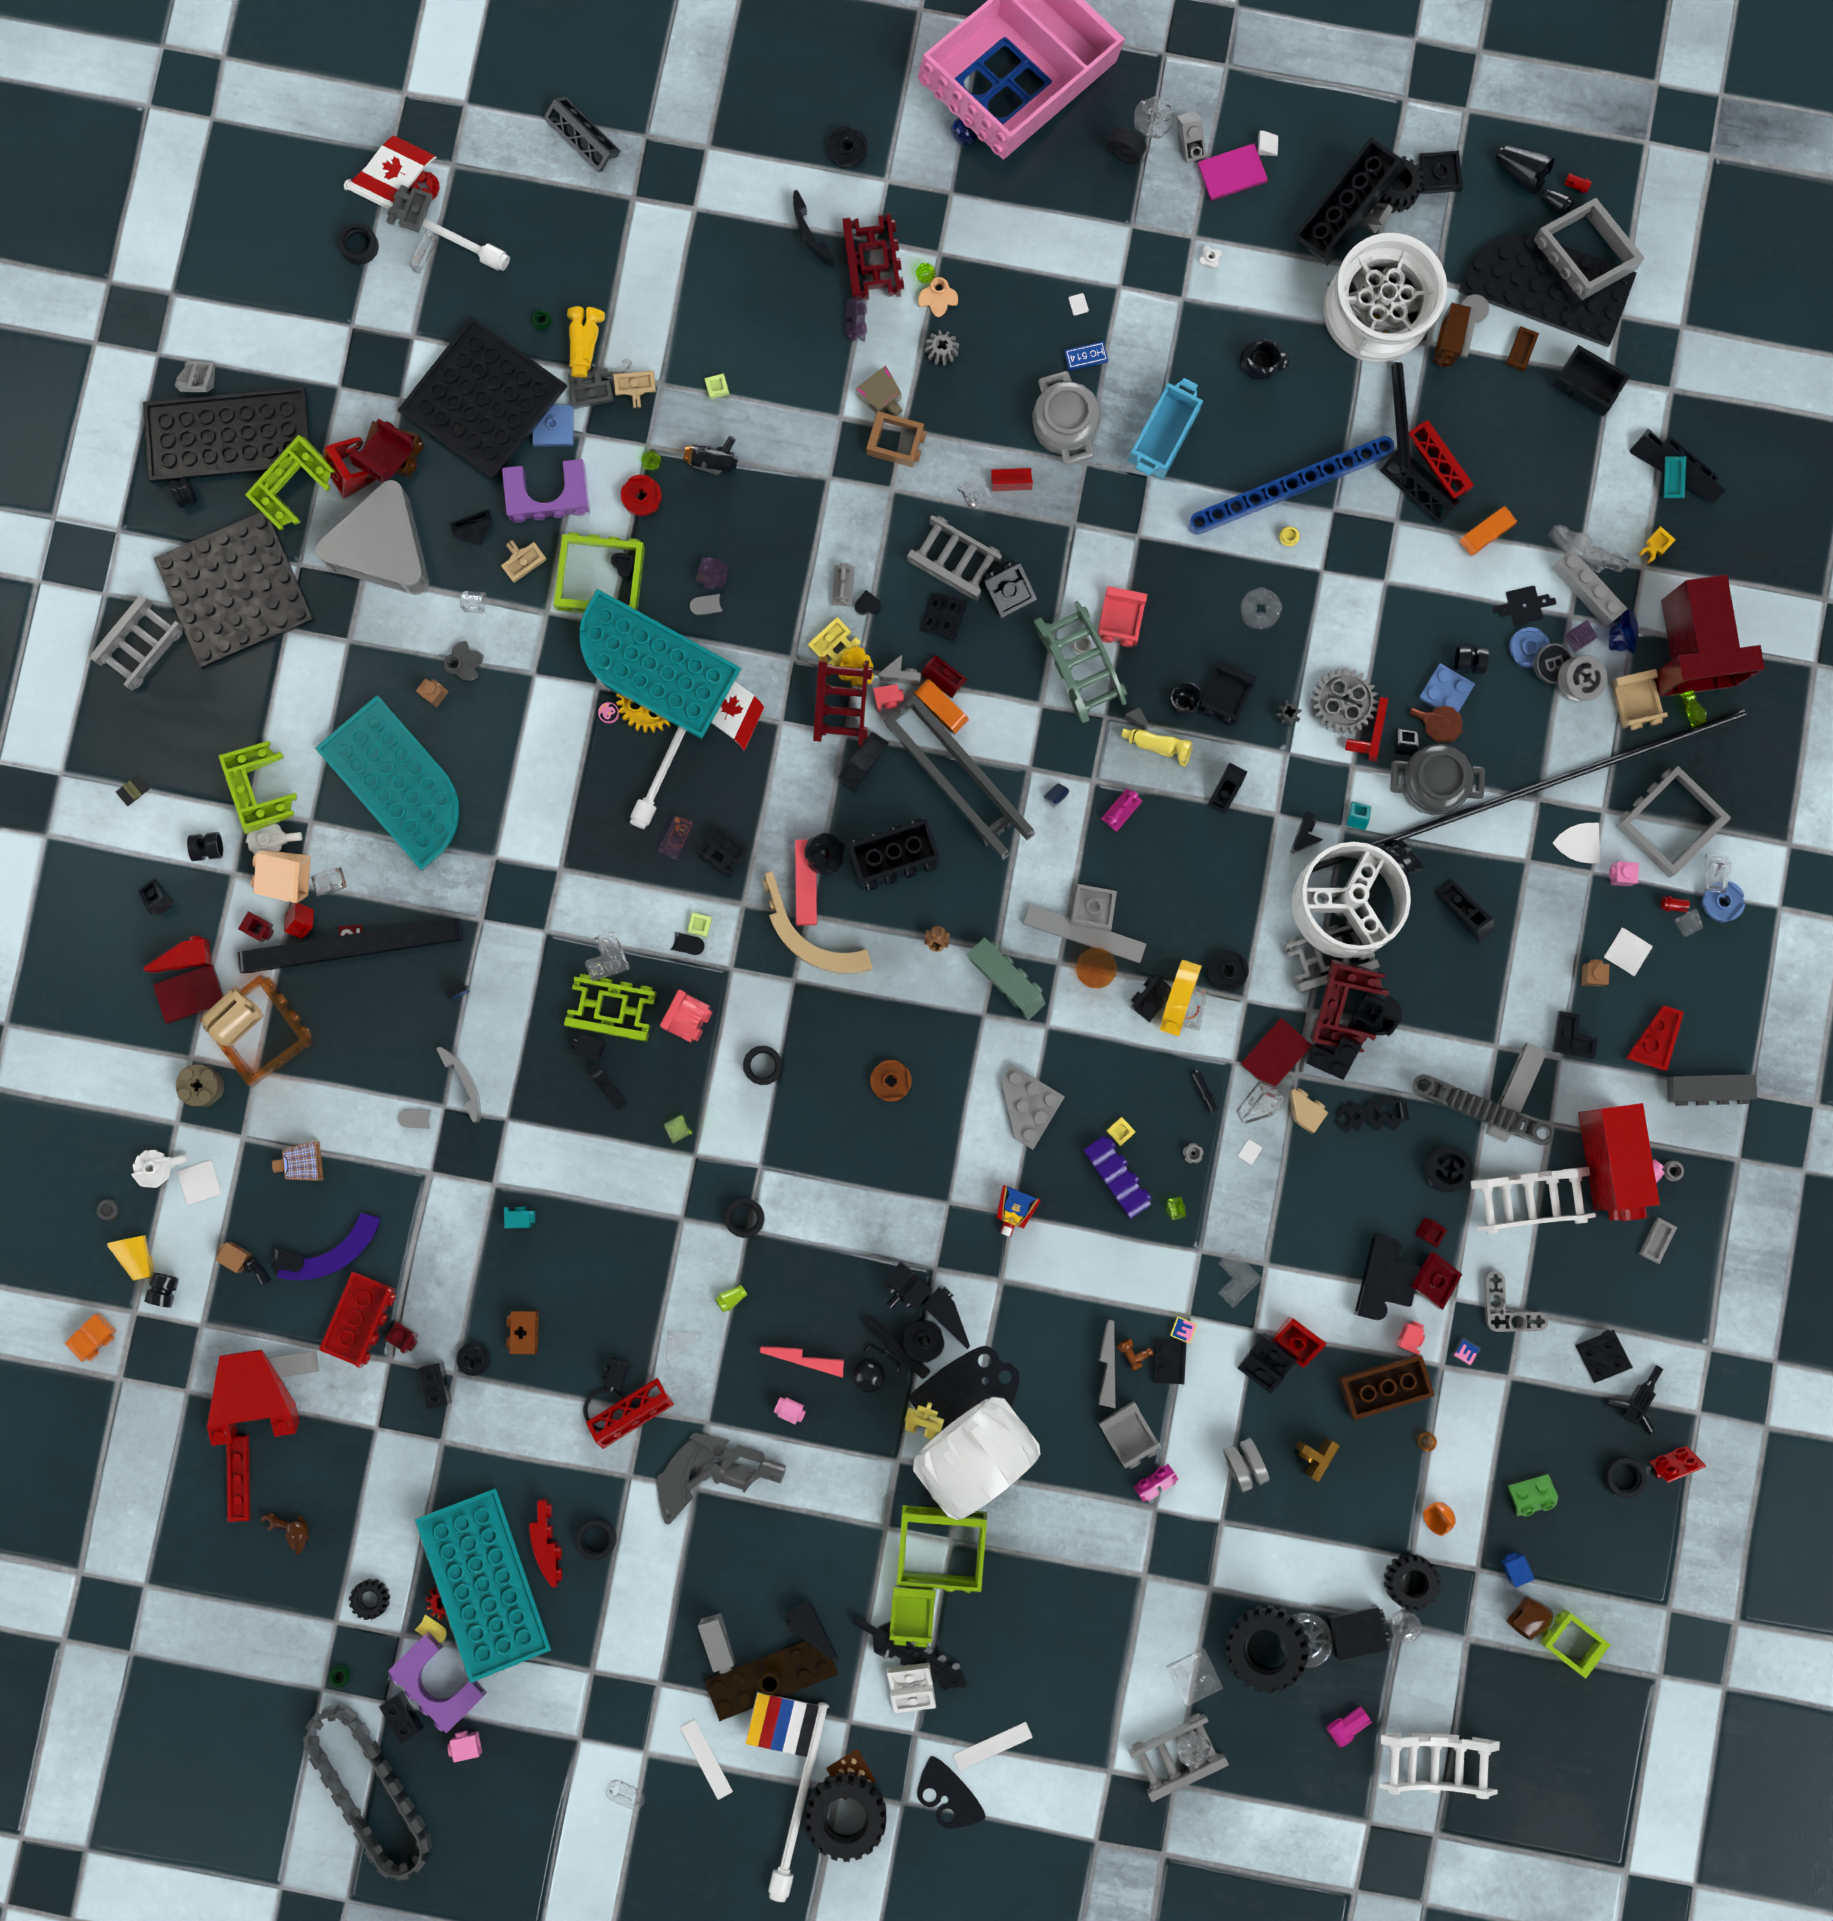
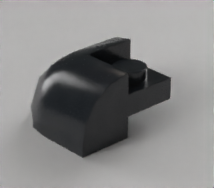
(1376, 1015)

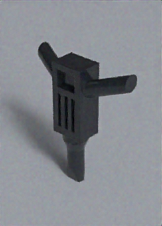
(1639, 1402)

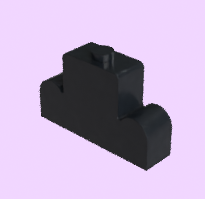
(1385, 1279)

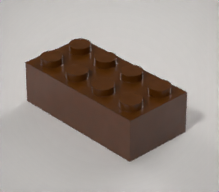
(1386, 1386)

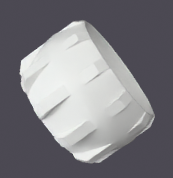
(976, 1457)

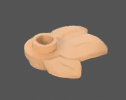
(936, 299)

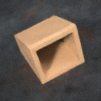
(281, 875)

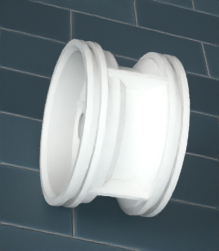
(1402, 258)

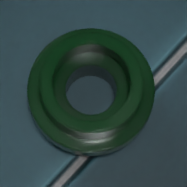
(541, 314)
(333, 1675)

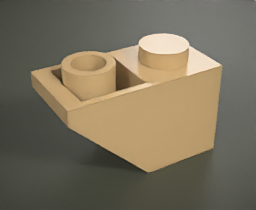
(1306, 1112)

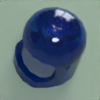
(961, 133)

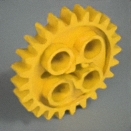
(640, 716)

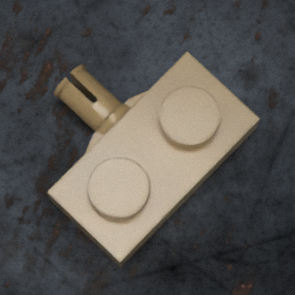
(634, 385)
(522, 560)

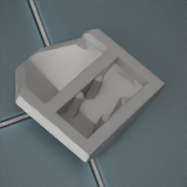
(196, 377)

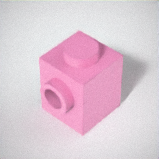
(1624, 873)
(464, 1746)

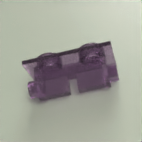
(856, 310)

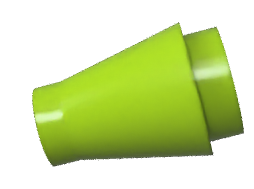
(730, 1298)

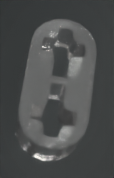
(623, 1800)

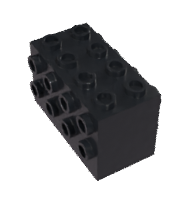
(894, 854)

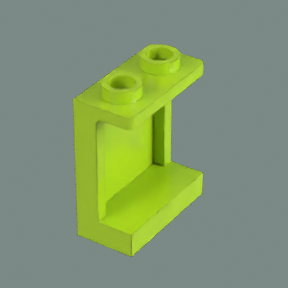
(912, 1616)

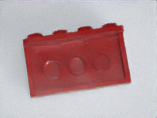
(358, 1320)

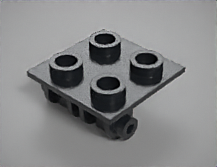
(943, 616)
(1604, 1356)

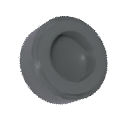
(108, 1209)

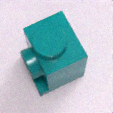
(519, 1217)

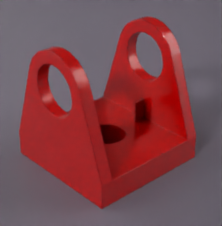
(344, 481)

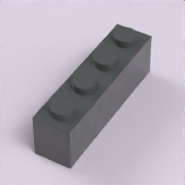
(1712, 1088)

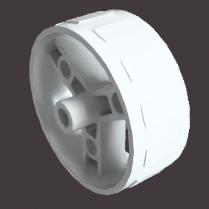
(1352, 896)

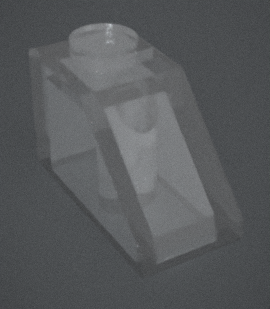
(1260, 1102)

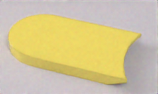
(436, 1629)

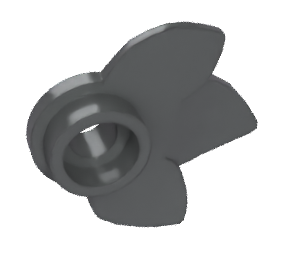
(466, 660)

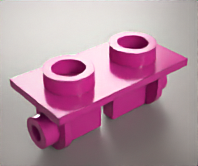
(1122, 809)
(1148, 1486)

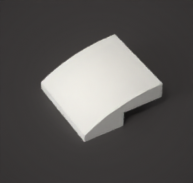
(911, 1688)

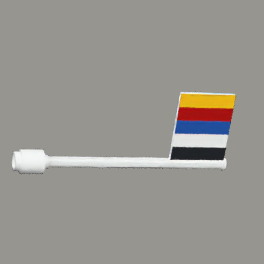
(792, 1729)

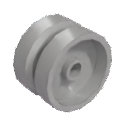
(1243, 1466)

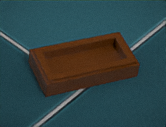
(1522, 349)

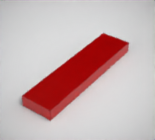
(238, 1479)

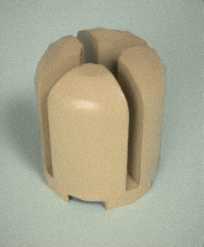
(231, 1017)

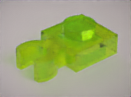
(1695, 712)

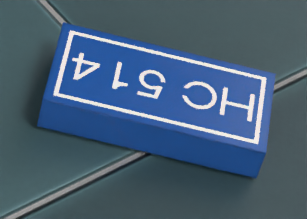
(1086, 356)

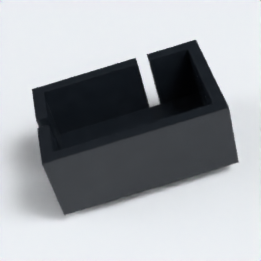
(1591, 380)

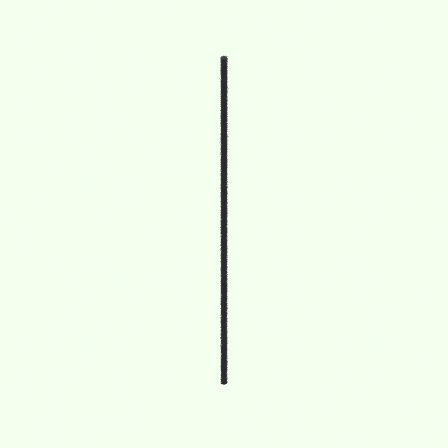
(1545, 784)

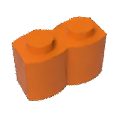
(91, 1337)

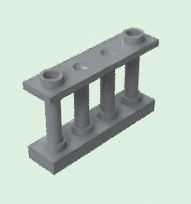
(954, 577)
(116, 639)
(1176, 1779)

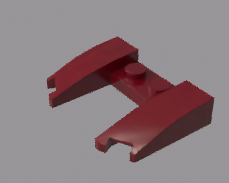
(1341, 978)

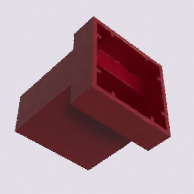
(1704, 640)

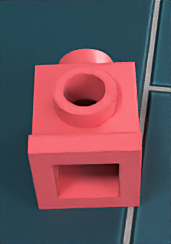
(888, 696)
(1411, 1337)

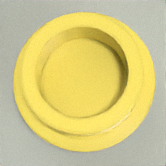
(1289, 536)

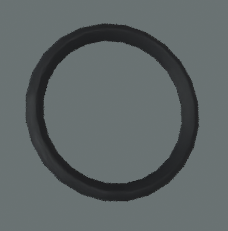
(585, 1408)

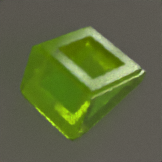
(677, 1129)

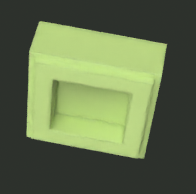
(716, 386)
(699, 925)

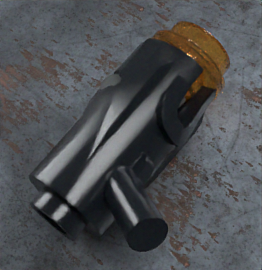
(712, 459)

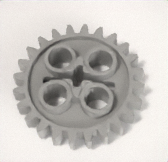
(1349, 683)

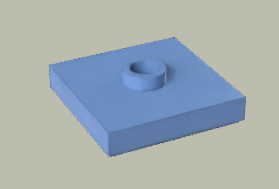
(555, 427)

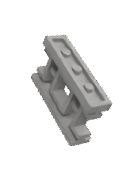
(1317, 958)

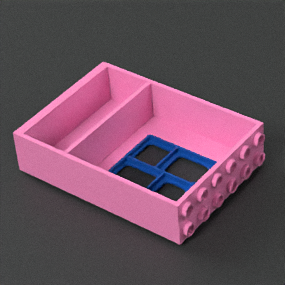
(1056, 39)

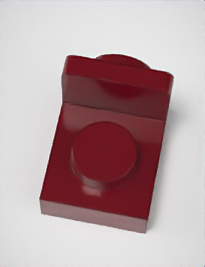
(402, 1338)

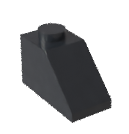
(1227, 787)

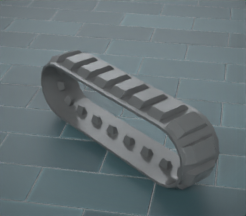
(342, 1796)

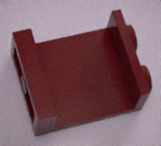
(383, 452)

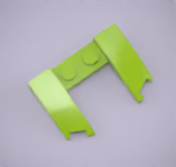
(265, 490)
(235, 767)

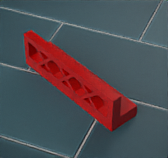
(1444, 457)
(631, 1420)

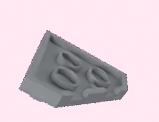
(1029, 1105)

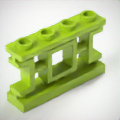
(607, 1023)

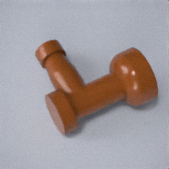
(1134, 1360)

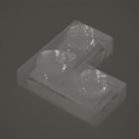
(611, 960)
(1243, 1278)

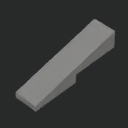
(1107, 1355)

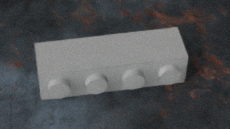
(1589, 588)

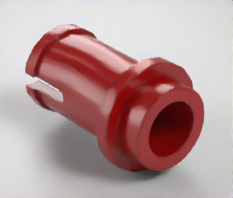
(1578, 183)
(1669, 903)

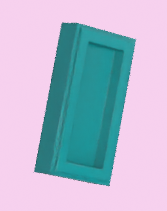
(1674, 476)

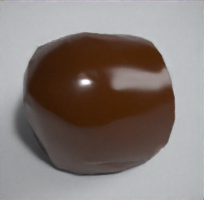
(1530, 1618)

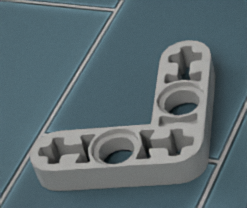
(1500, 1311)

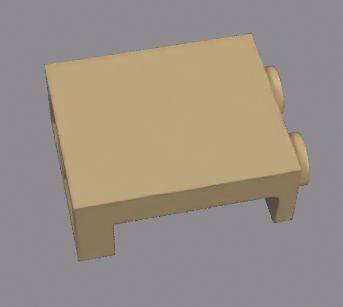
(1638, 700)

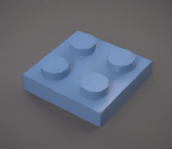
(1446, 689)

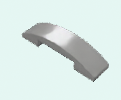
(473, 1106)

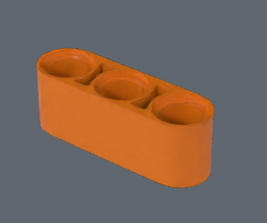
(1488, 531)
(941, 706)

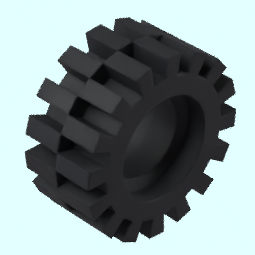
(382, 1599)

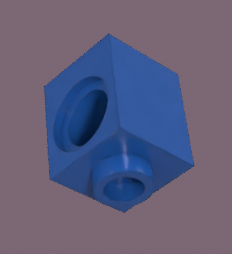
(1517, 1569)

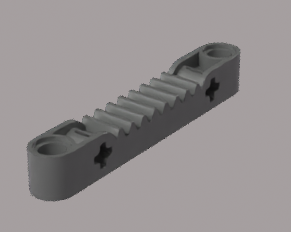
(1483, 1110)

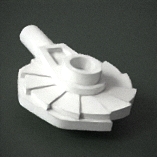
(270, 839)
(154, 1168)

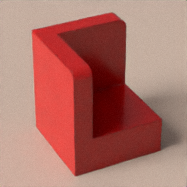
(298, 920)

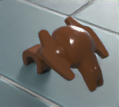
(296, 1533)

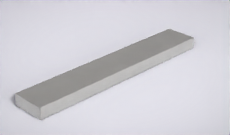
(1060, 926)

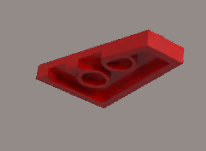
(1658, 1039)

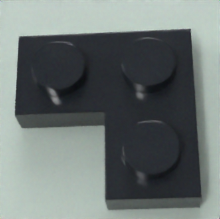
(1567, 1038)
(1335, 1062)

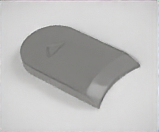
(705, 605)
(414, 1118)

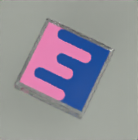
(1466, 1351)

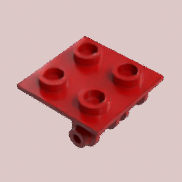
(1676, 1464)

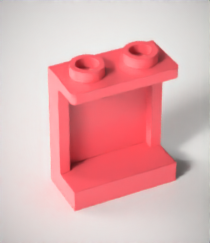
(1121, 616)

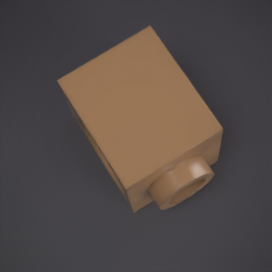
(232, 1256)

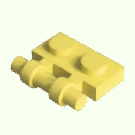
(830, 638)

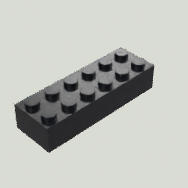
(1349, 201)

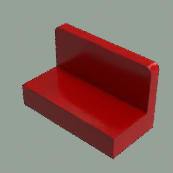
(1011, 479)

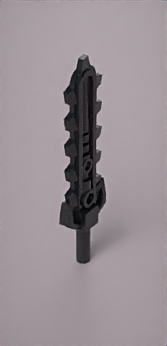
(944, 1672)

